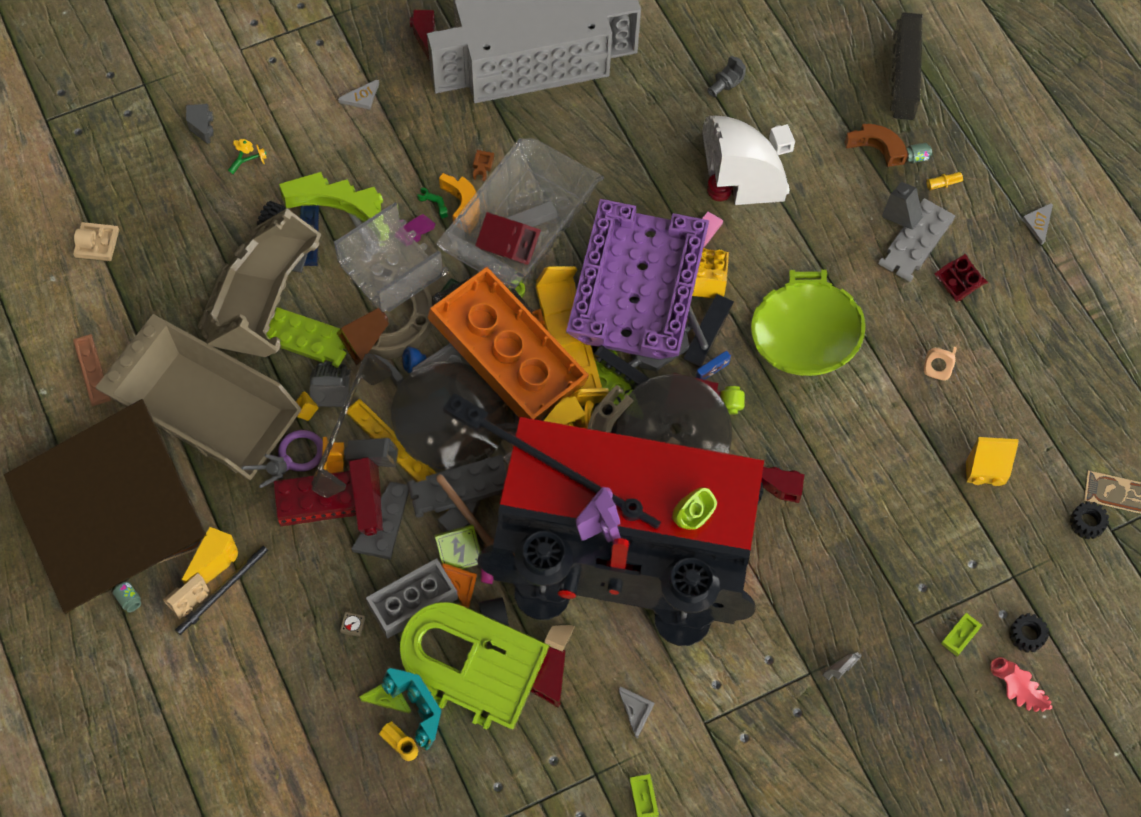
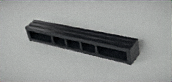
(619, 367)

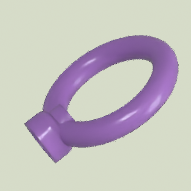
(301, 434)

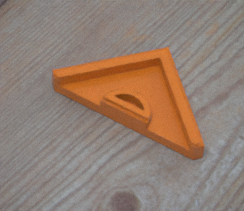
(463, 582)

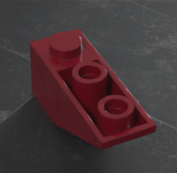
(783, 484)

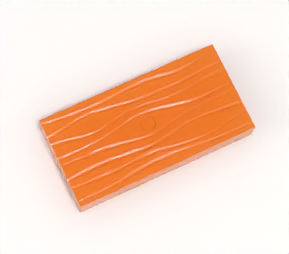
(507, 346)

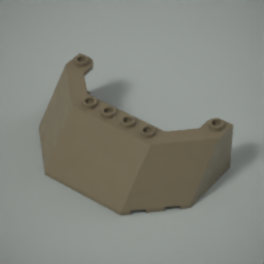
(252, 285)

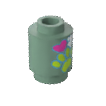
(918, 152)
(127, 596)

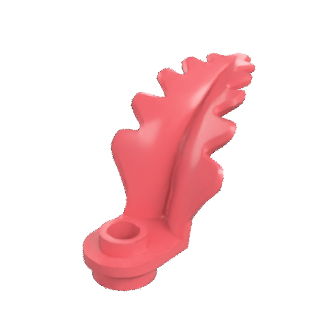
(1020, 686)

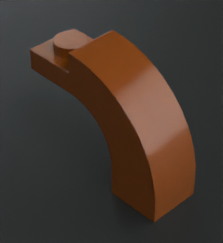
(881, 139)

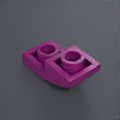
(420, 225)

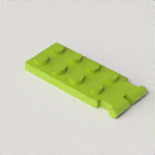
(307, 337)

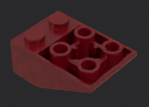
(507, 238)

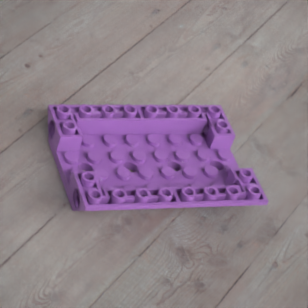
(612, 278)

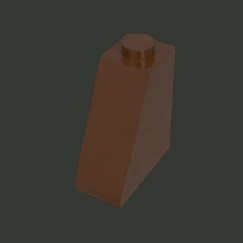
(363, 333)

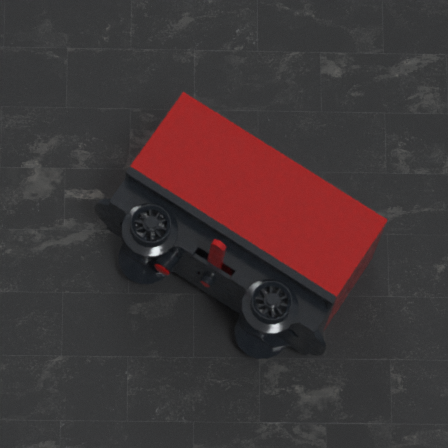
(673, 570)

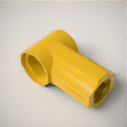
(398, 740)

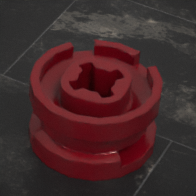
(718, 193)

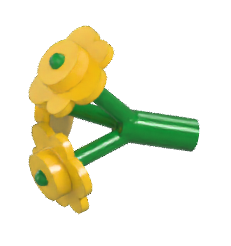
(245, 146)

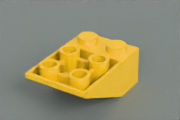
(711, 274)

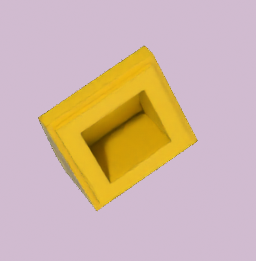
(307, 405)

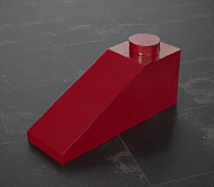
(423, 23)

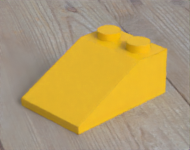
(568, 413)
(991, 461)
(212, 556)

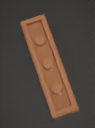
(90, 368)

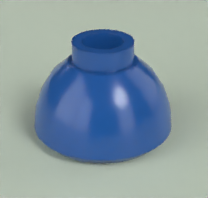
(411, 358)

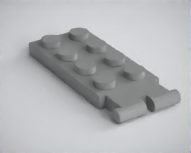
(914, 245)

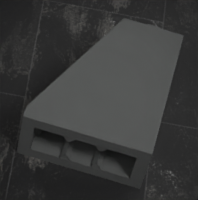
(903, 206)
(380, 451)

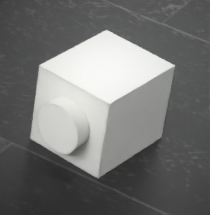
(782, 139)

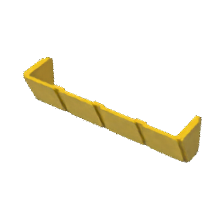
(556, 298)

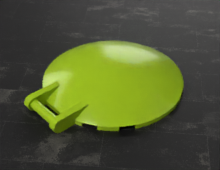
(808, 325)

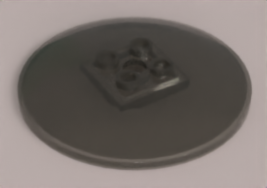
(681, 402)

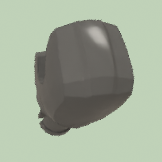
(729, 77)

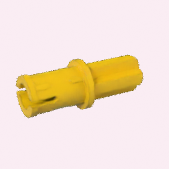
(944, 180)

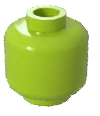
(733, 399)

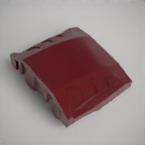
(960, 278)

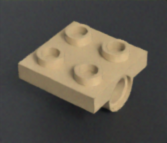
(95, 241)
(184, 599)

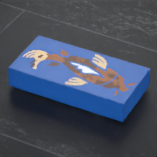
(713, 366)

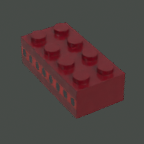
(300, 504)

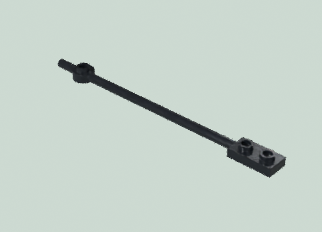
(476, 417)

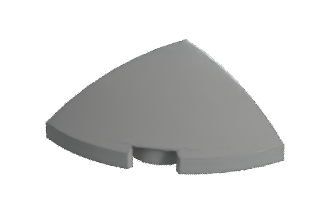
(842, 666)

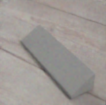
(536, 215)

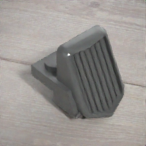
(329, 384)

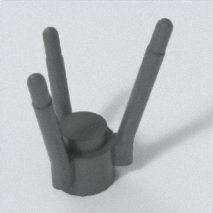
(275, 467)

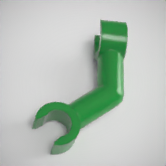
(435, 198)

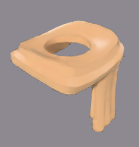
(947, 356)

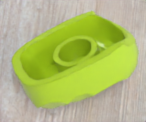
(695, 509)

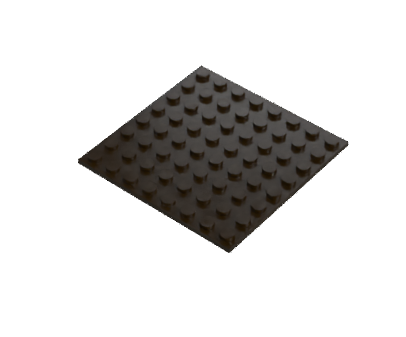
(104, 506)

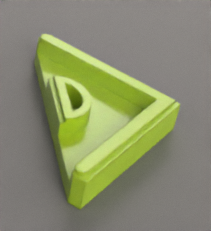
(379, 697)

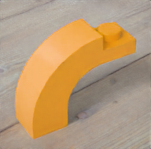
(461, 189)

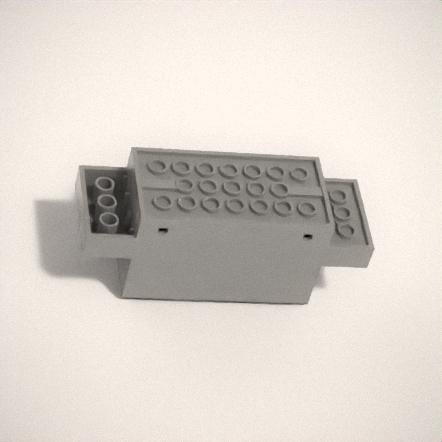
(530, 44)

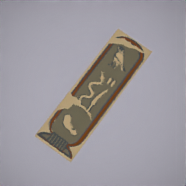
(1113, 491)

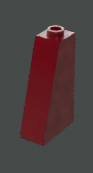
(366, 495)

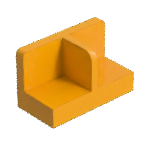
(336, 458)

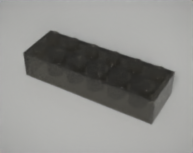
(906, 66)

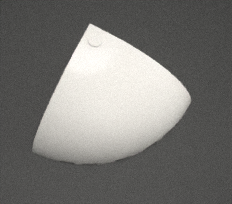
(743, 160)

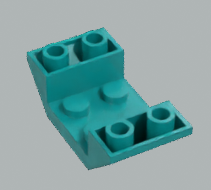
(398, 681)

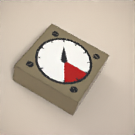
(352, 624)

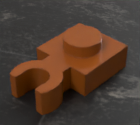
(482, 163)

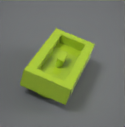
(961, 634)
(644, 796)

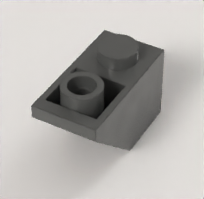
(199, 121)

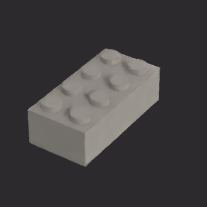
(405, 597)

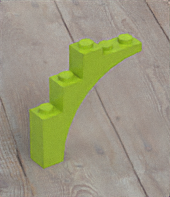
(339, 195)

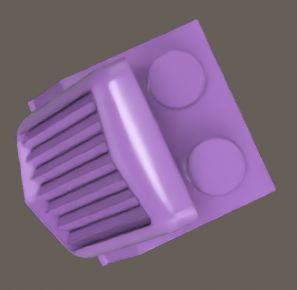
(599, 517)

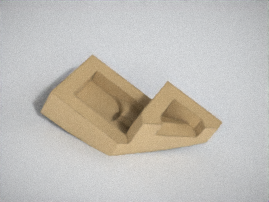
(559, 636)

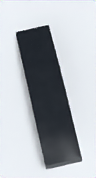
(711, 328)

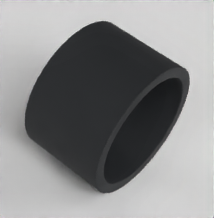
(494, 609)

